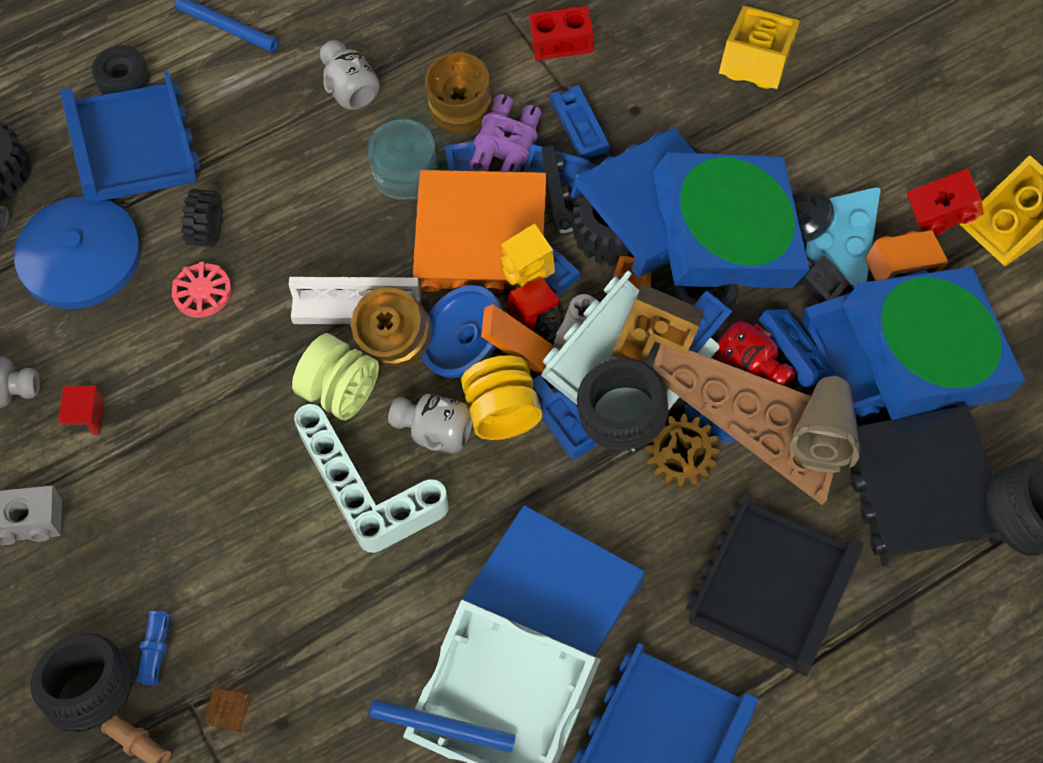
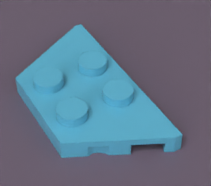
(849, 235)

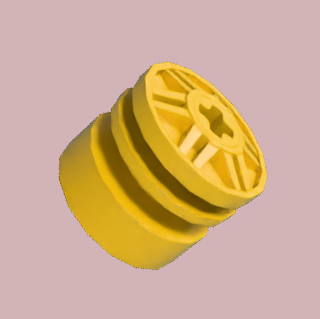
(501, 397)

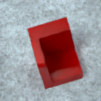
(529, 301)
(82, 406)

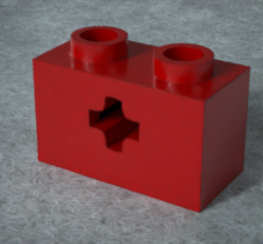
(955, 191)

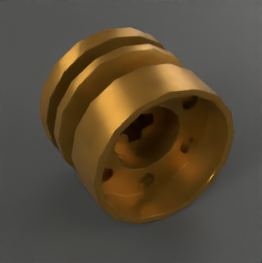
(458, 92)

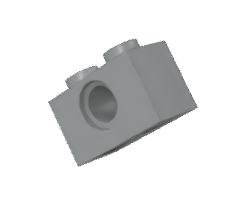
(43, 516)

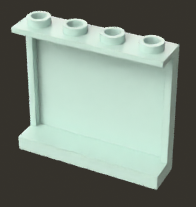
(594, 344)

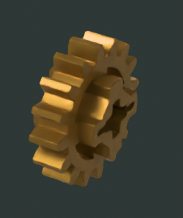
(695, 446)

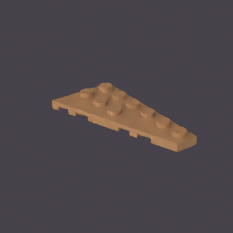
(745, 407)

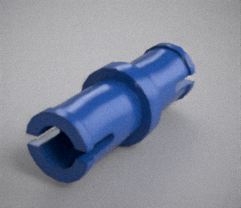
(153, 648)

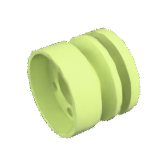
(335, 376)

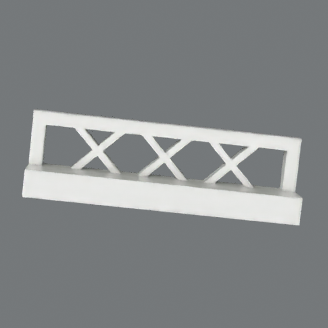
(334, 306)

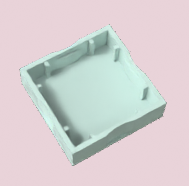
(505, 681)

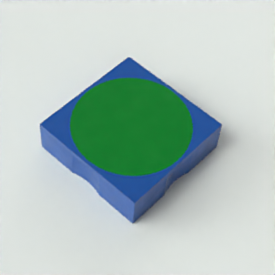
(730, 220)
(932, 342)

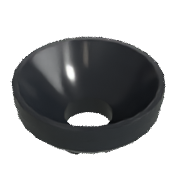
(816, 216)

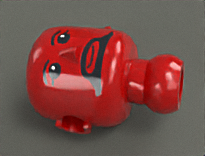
(754, 352)

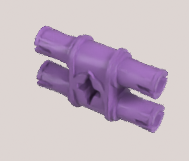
(505, 137)

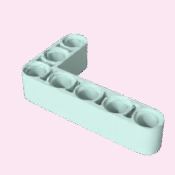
(353, 489)

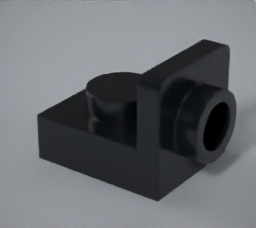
(823, 279)

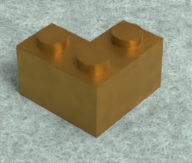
(657, 319)

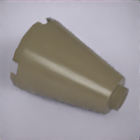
(827, 429)

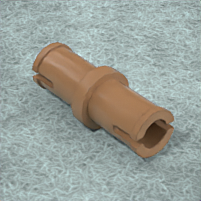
(135, 741)

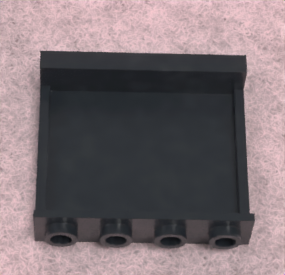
(923, 483)
(773, 586)

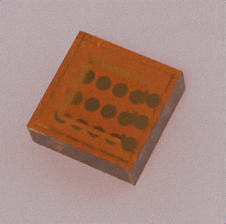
(227, 710)

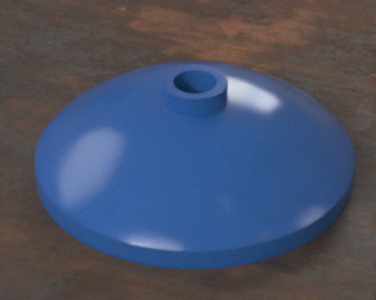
(458, 331)

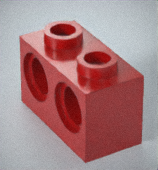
(561, 33)

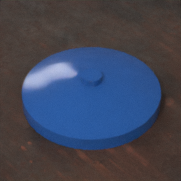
(77, 252)

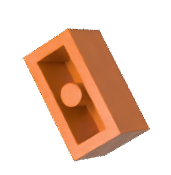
(905, 254)

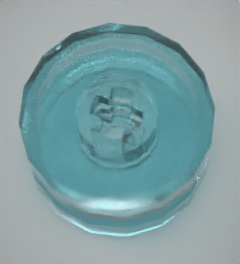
(398, 154)

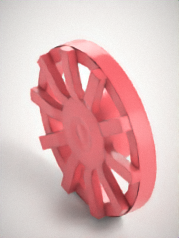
(201, 289)

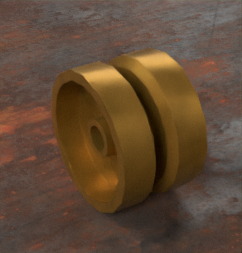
(391, 327)

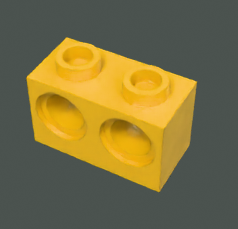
(527, 257)

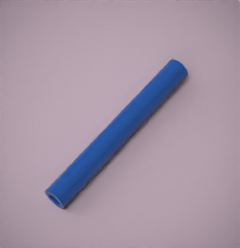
(227, 24)
(441, 725)

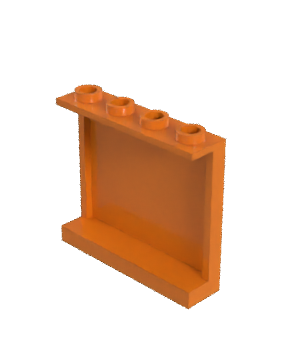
(465, 222)

